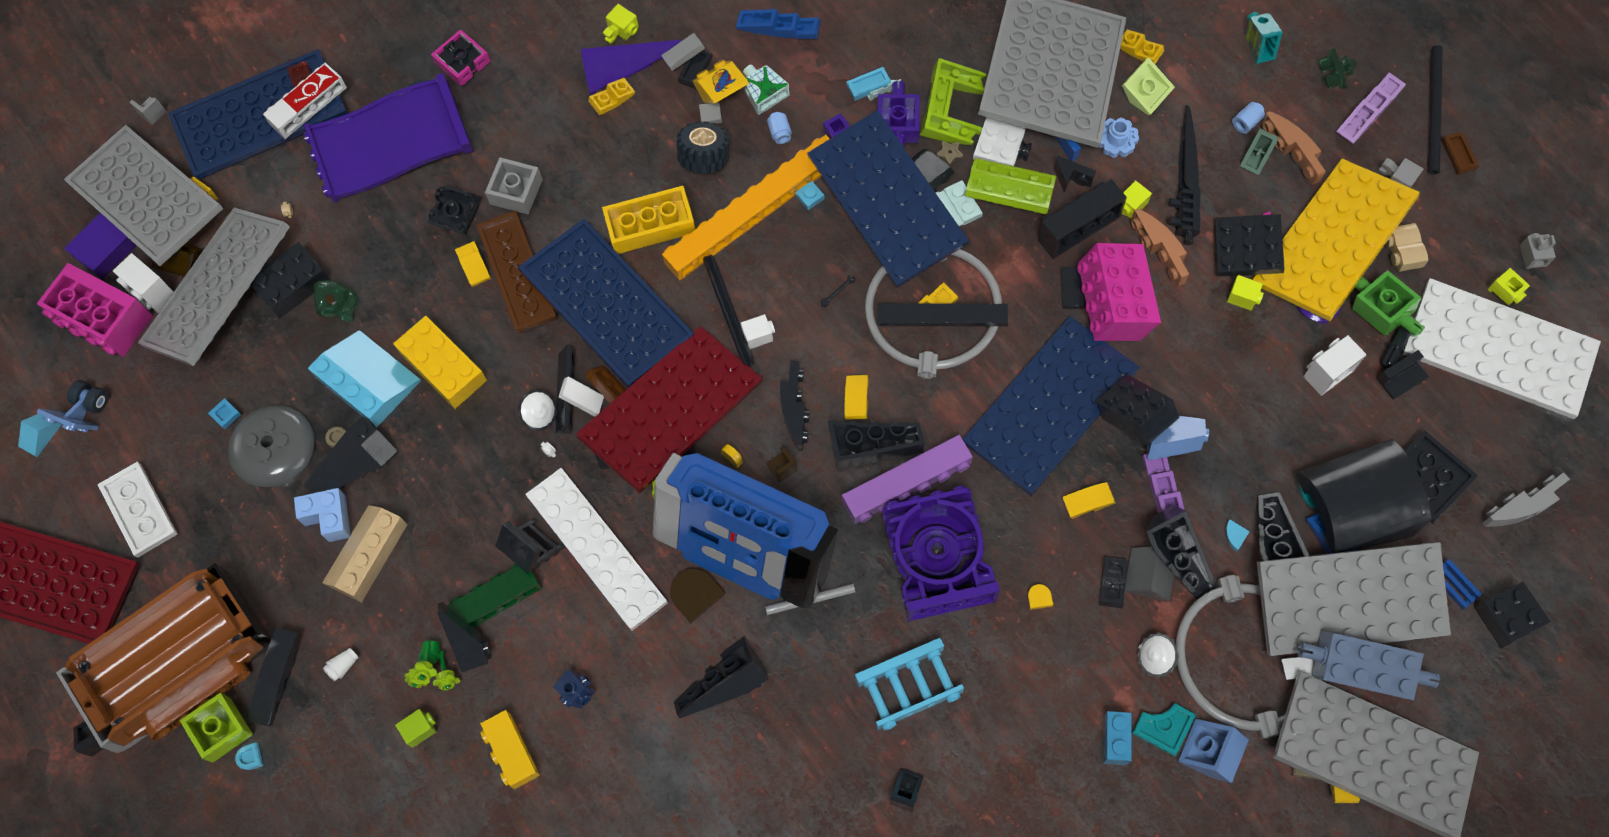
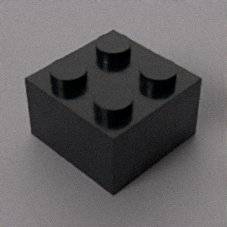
(1512, 615)

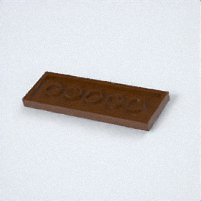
(507, 250)

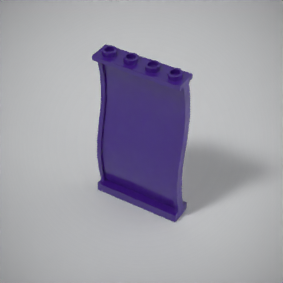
(387, 138)

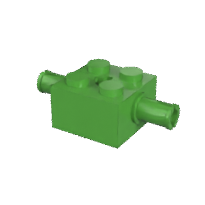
(1387, 304)

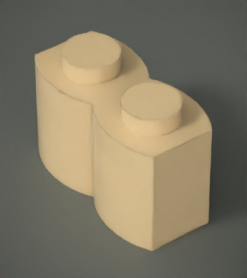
(1407, 248)

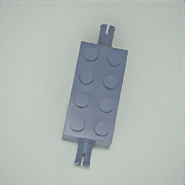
(1368, 665)

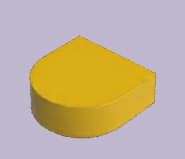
(732, 455)
(1039, 597)

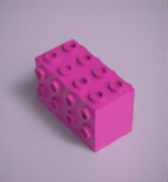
(1118, 292)

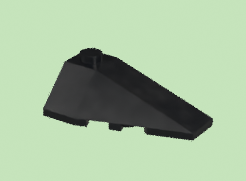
(1277, 530)

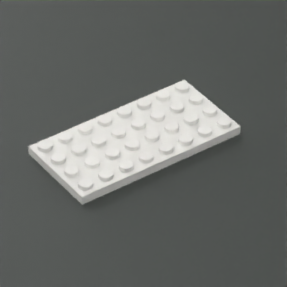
(1503, 348)

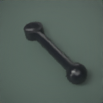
(825, 301)

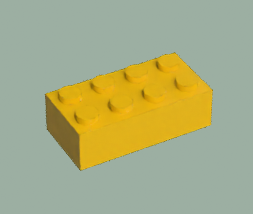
(649, 219)
(440, 362)

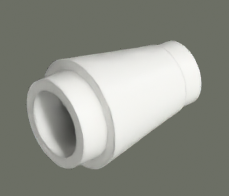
(339, 665)

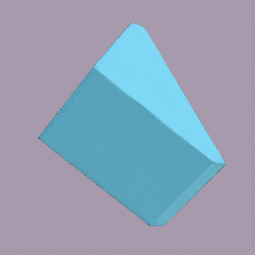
(36, 434)

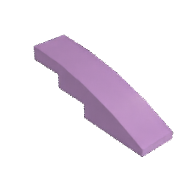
(1371, 108)

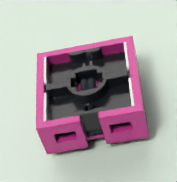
(460, 57)

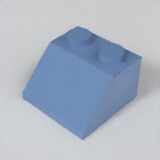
(1214, 750)

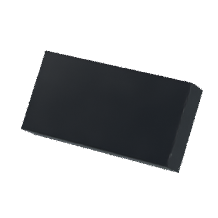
(694, 66)
(1072, 289)

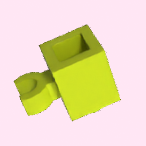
(621, 23)

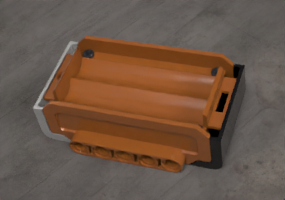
(165, 660)

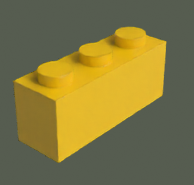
(509, 750)

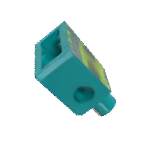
(1263, 37)

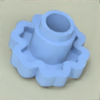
(1118, 138)

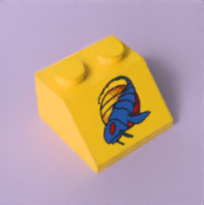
(719, 81)

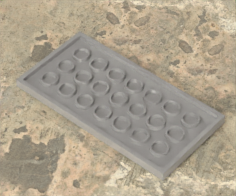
(143, 195)
(213, 286)
(1357, 594)
(1377, 756)

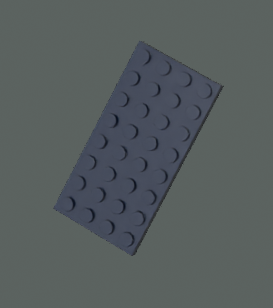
(232, 122)
(887, 198)
(605, 302)
(1048, 406)

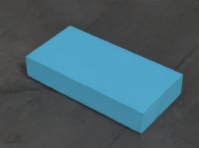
(869, 82)

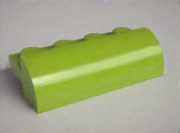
(1010, 186)

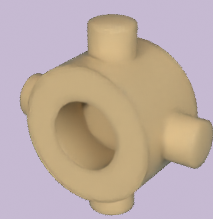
(287, 209)

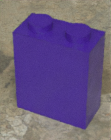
(100, 246)

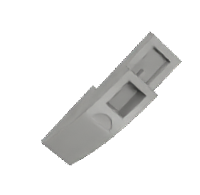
(1526, 505)

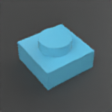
(810, 195)

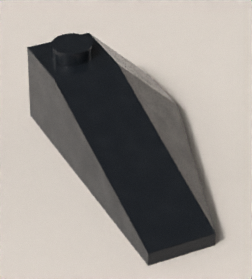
(352, 457)
(1178, 547)
(732, 677)

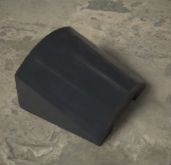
(1368, 497)

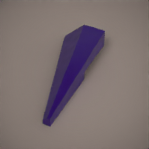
(612, 63)

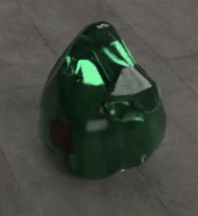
(334, 299)

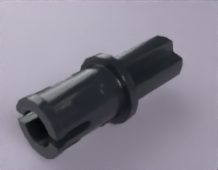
(1395, 348)

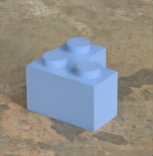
(328, 509)

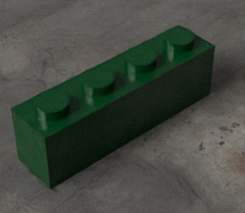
(495, 596)

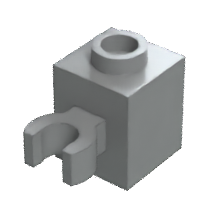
(1404, 174)
(1538, 250)

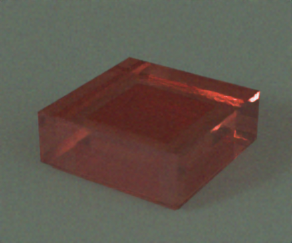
(298, 73)

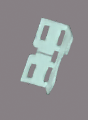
(874, 94)

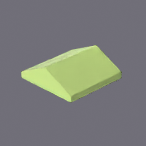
(1147, 87)

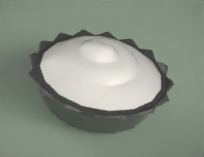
(1158, 655)

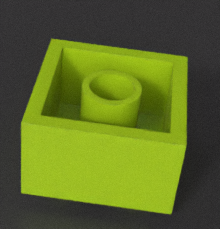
(216, 727)

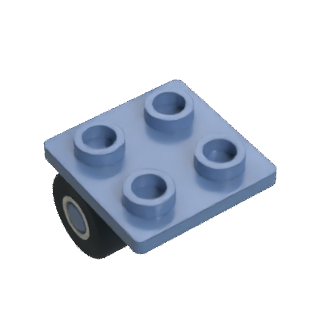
(84, 399)

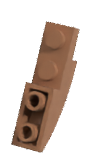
(1294, 140)
(1160, 239)

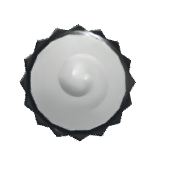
(537, 410)

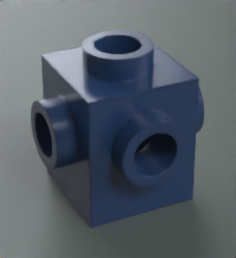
(574, 689)

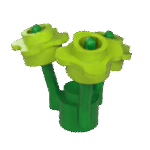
(424, 670)

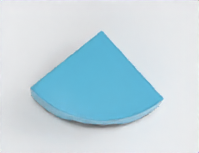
(1235, 534)

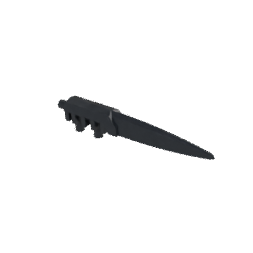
(1188, 197)

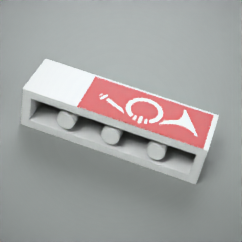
(305, 100)

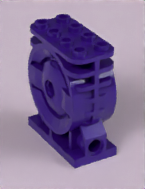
(954, 511)

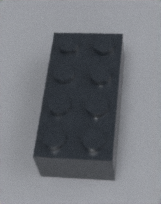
(1081, 218)

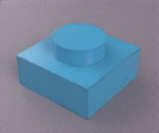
(224, 414)

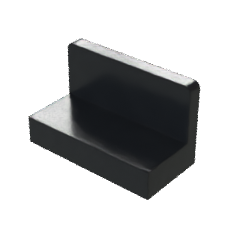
(1403, 375)

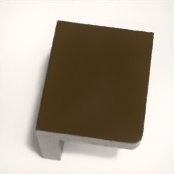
(782, 465)

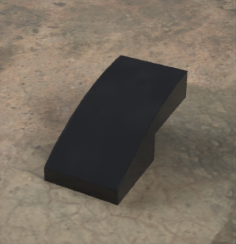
(1113, 582)

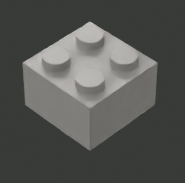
(513, 185)

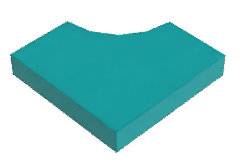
(1165, 730)

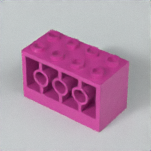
(94, 310)

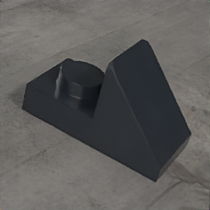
(1068, 170)

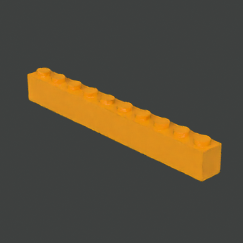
(742, 213)

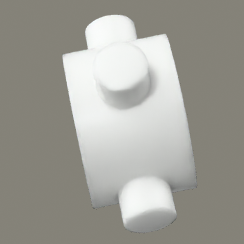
(548, 449)

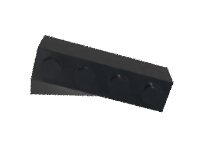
(873, 442)

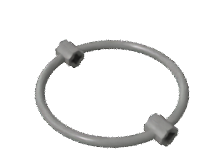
(927, 362)
(1231, 590)

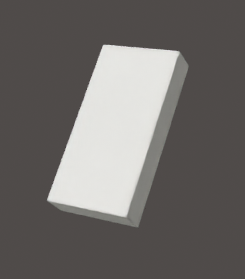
(581, 396)

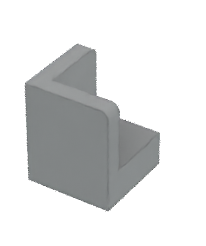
(150, 110)

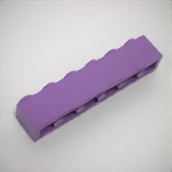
(907, 479)

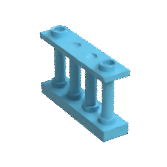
(911, 661)

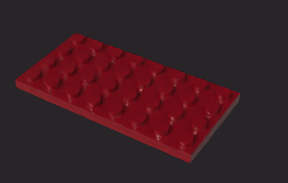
(669, 408)
(60, 584)

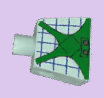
(764, 88)

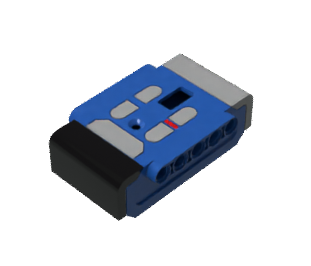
(743, 529)

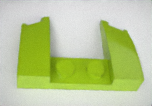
(936, 122)

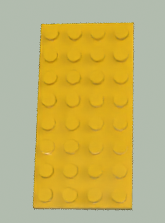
(1338, 238)

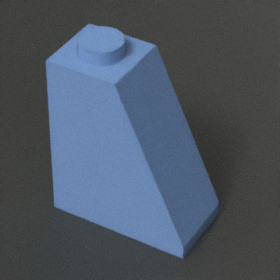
(1181, 437)

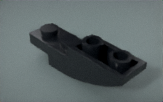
(793, 408)

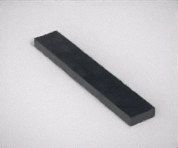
(942, 314)

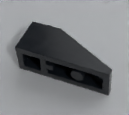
(464, 639)

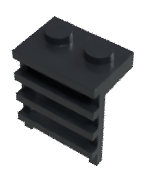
(524, 549)

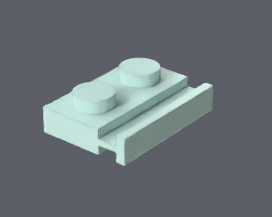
(961, 207)

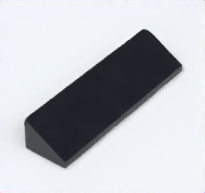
(564, 416)

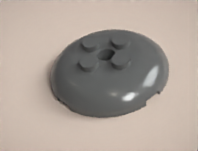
(284, 459)

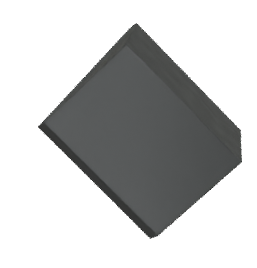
(1148, 575)

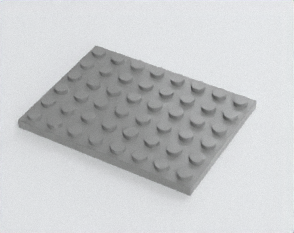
(1054, 68)

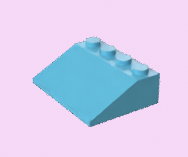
(364, 377)

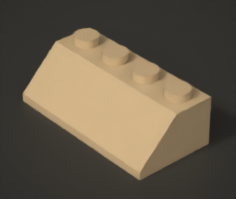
(365, 552)

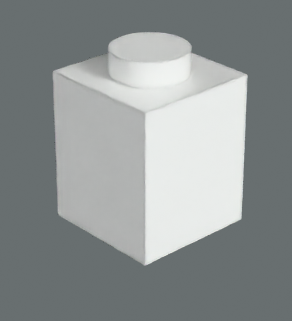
(758, 331)

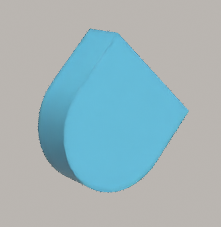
(249, 757)

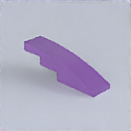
(1162, 483)

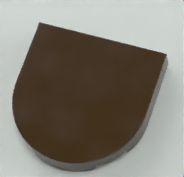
(694, 593)

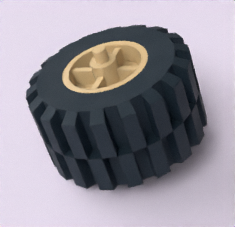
(702, 147)

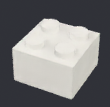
(142, 283)
(1334, 365)

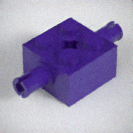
(901, 113)

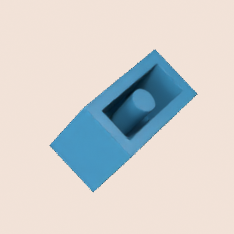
(1117, 738)

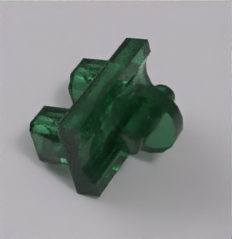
(1332, 62)

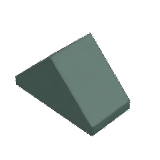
(1259, 151)

